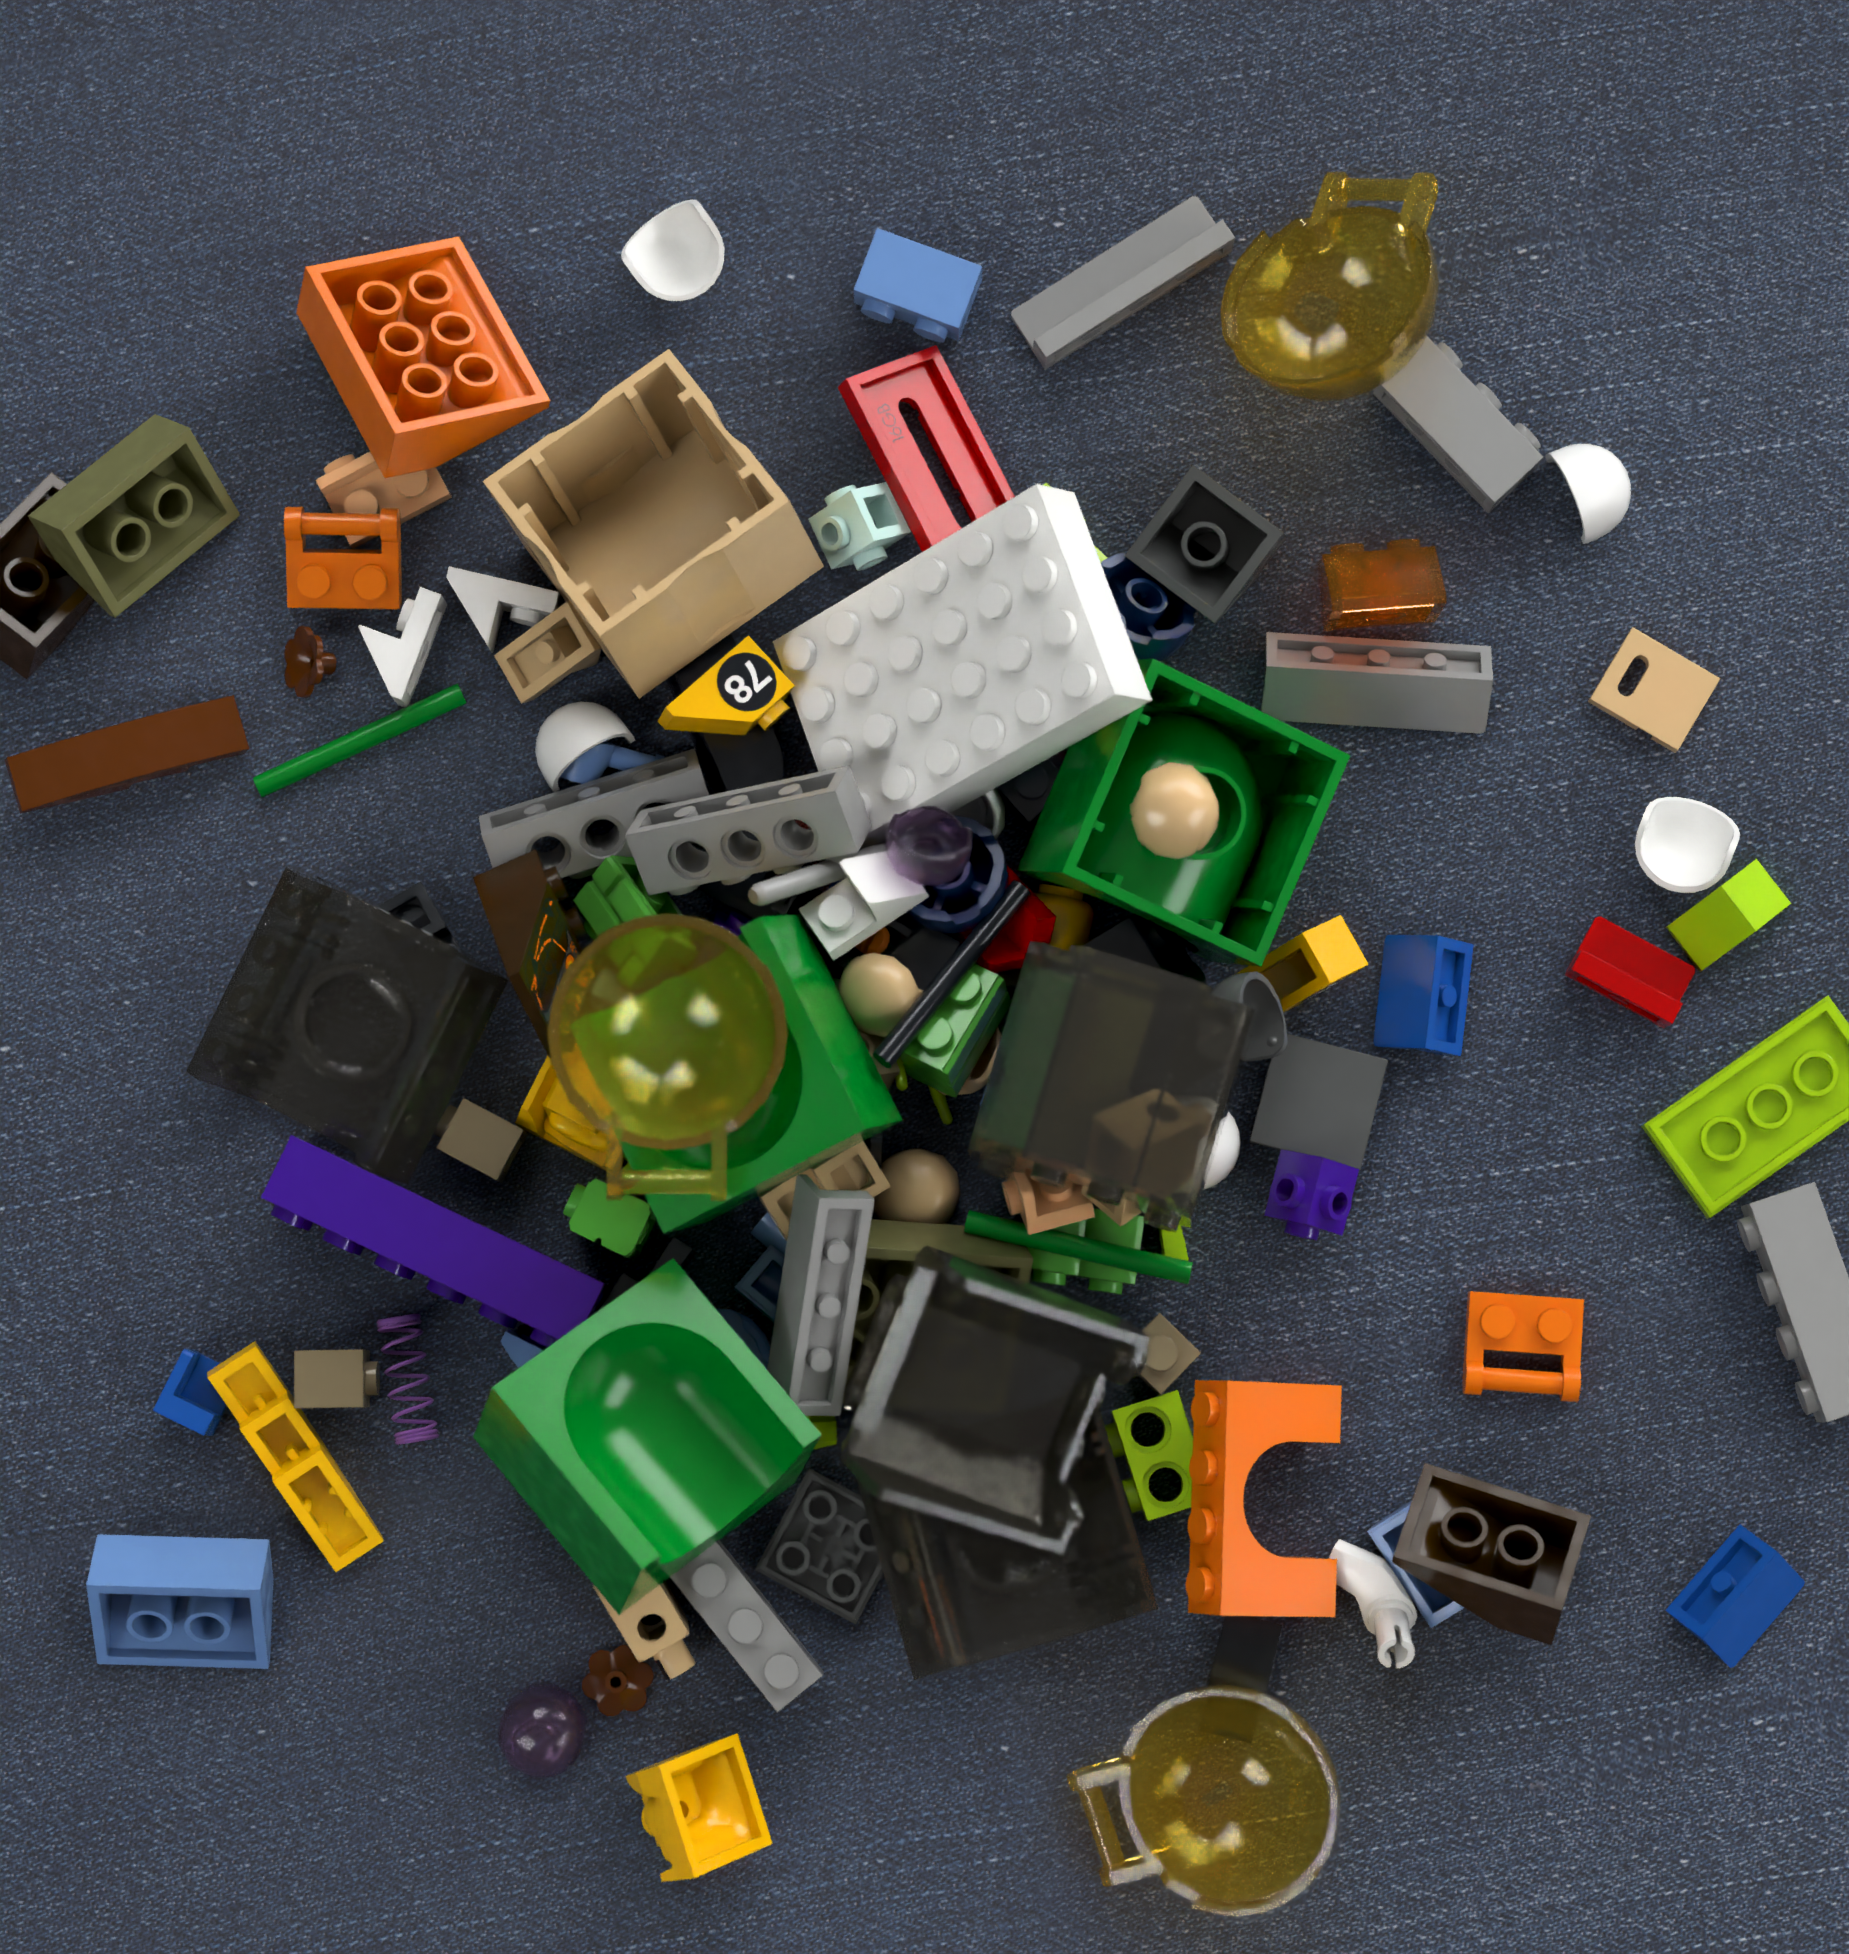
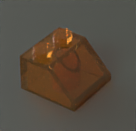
(1380, 585)

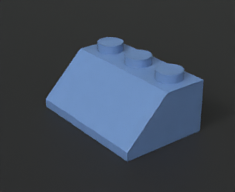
(181, 1601)

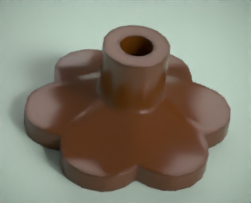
(306, 661)
(634, 1678)

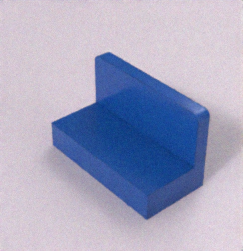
(1423, 994)
(1736, 1595)

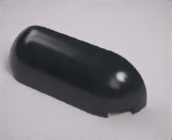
(730, 759)

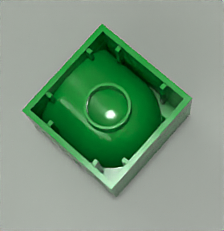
(1271, 804)
(819, 1104)
(645, 1435)

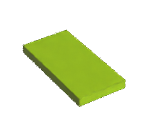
(1759, 1109)

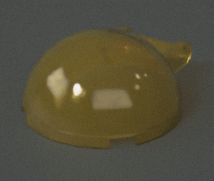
(1337, 295)
(667, 1044)
(1220, 1799)

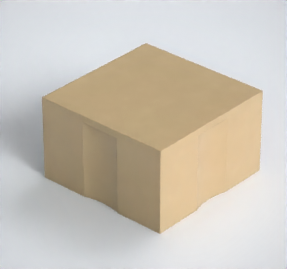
(655, 523)

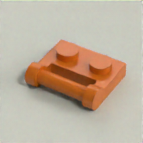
(343, 575)
(1523, 1326)

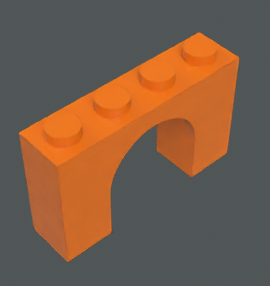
(1230, 1432)

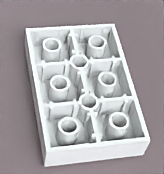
(966, 661)

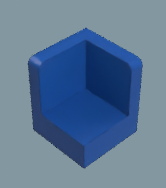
(191, 1396)

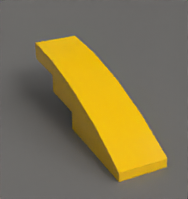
(295, 1457)

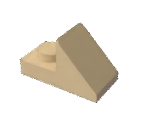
(548, 653)

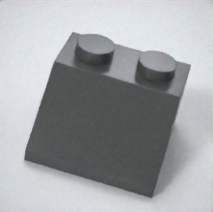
(1206, 545)

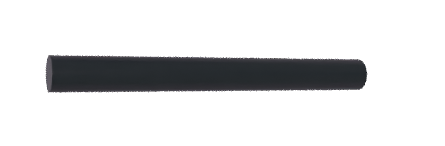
(951, 975)

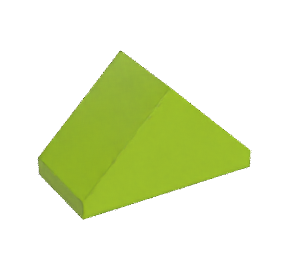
(1728, 915)

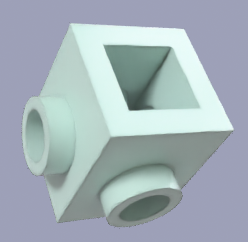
(848, 530)

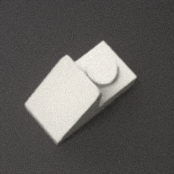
(489, 596)
(403, 659)
(860, 903)

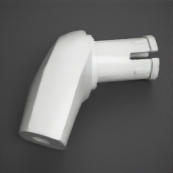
(1381, 1599)

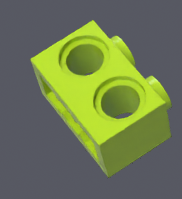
(1171, 1451)

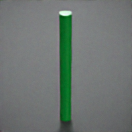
(359, 740)
(1079, 1247)

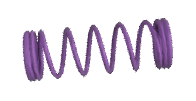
(391, 1325)

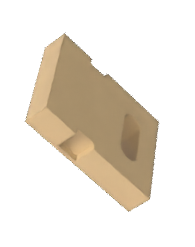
(1666, 695)

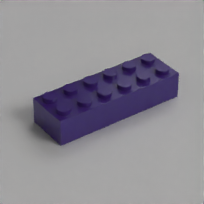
(430, 1240)

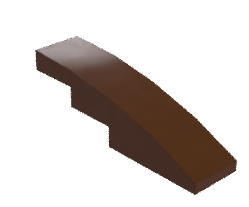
(126, 754)

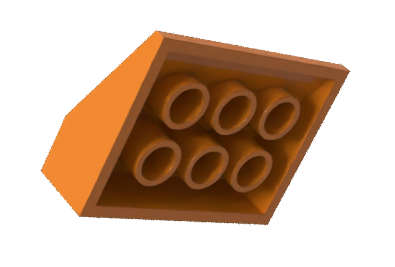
(418, 353)

